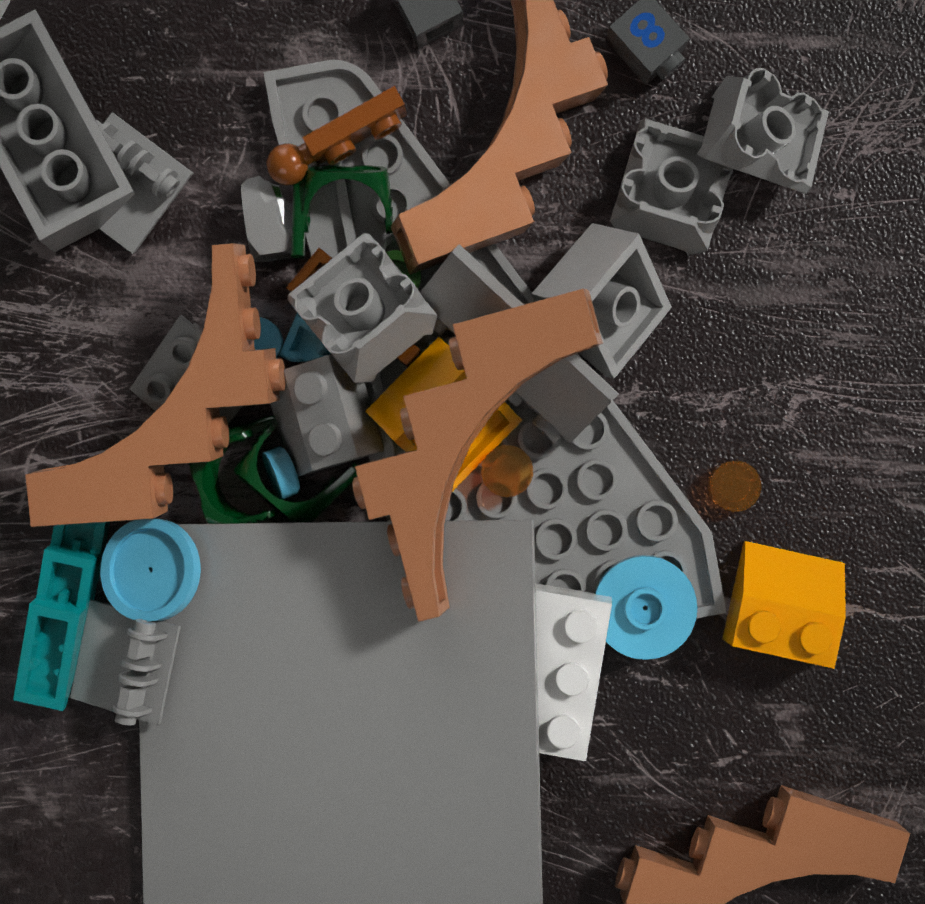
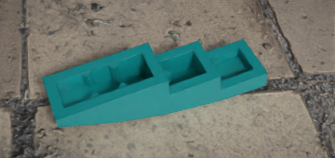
(59, 614)

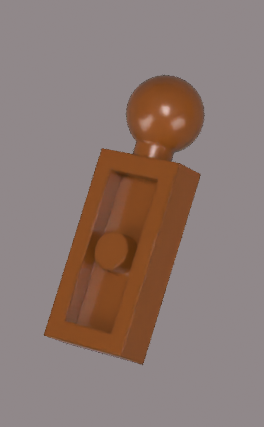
(336, 140)

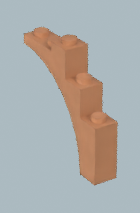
(488, 200)
(187, 428)
(416, 486)
(801, 840)

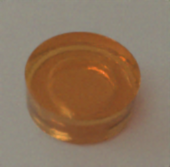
(507, 471)
(734, 486)

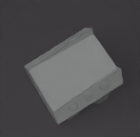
(765, 130)
(670, 189)
(363, 309)

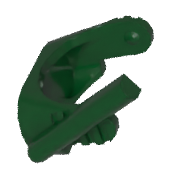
(320, 175)
(205, 475)
(292, 511)

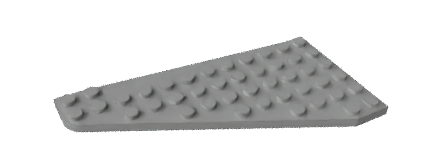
(587, 497)

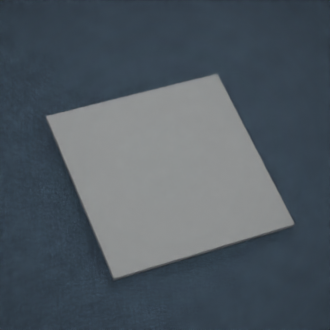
(336, 739)

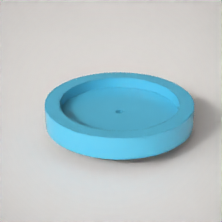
(129, 564)
(669, 604)

